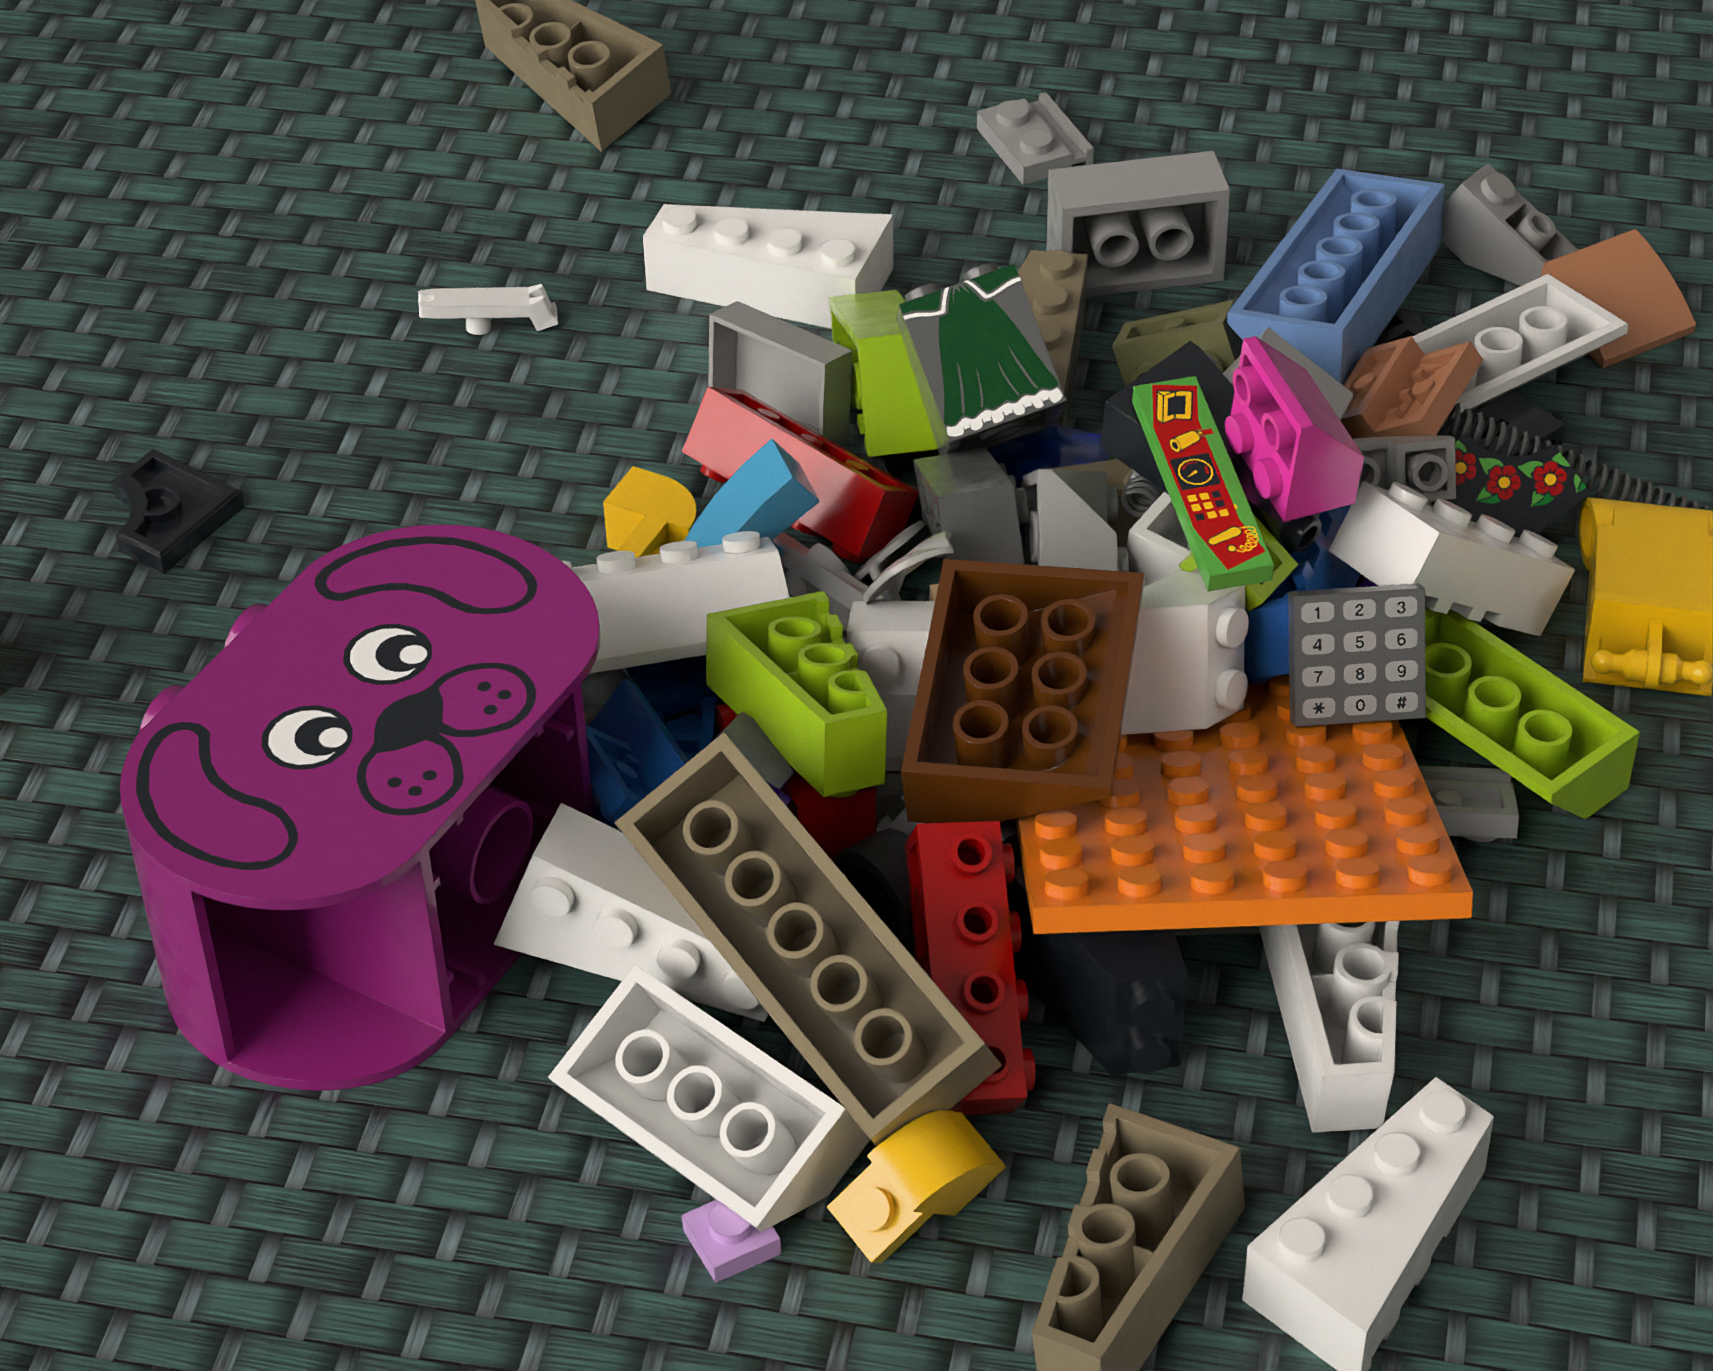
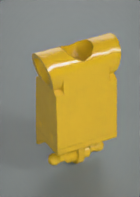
(1648, 595)

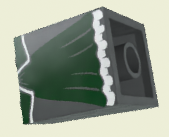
(980, 360)

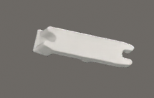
(482, 304)

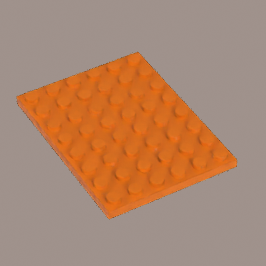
(1248, 831)

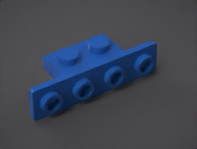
(629, 751)

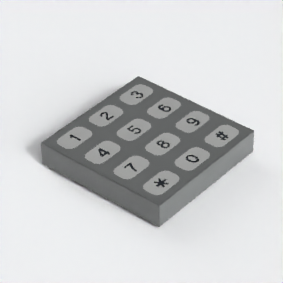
(1357, 654)

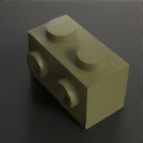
(1151, 340)

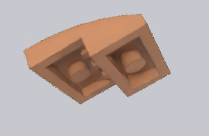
(1631, 284)
(1405, 390)

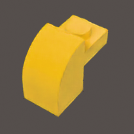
(647, 513)
(915, 1173)

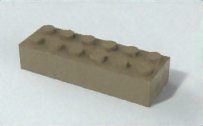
(806, 943)

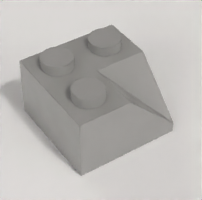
(1071, 520)

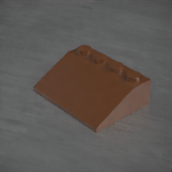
(1020, 691)

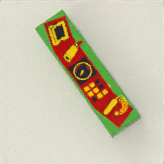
(1202, 484)

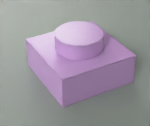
(728, 1241)

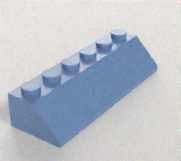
(1344, 267)

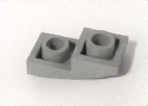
(1413, 461)

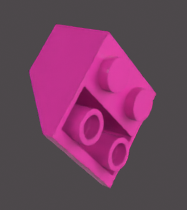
(1290, 435)

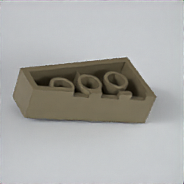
(578, 62)

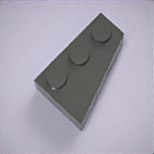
(975, 503)

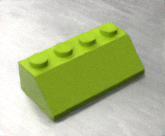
(1524, 717)

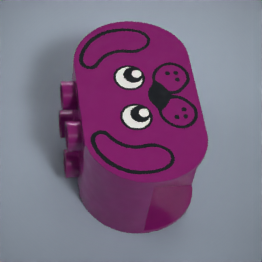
(359, 801)

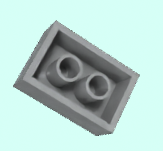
(1142, 221)

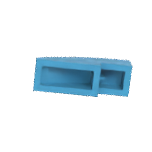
(759, 497)

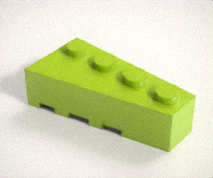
(881, 373)
(802, 688)

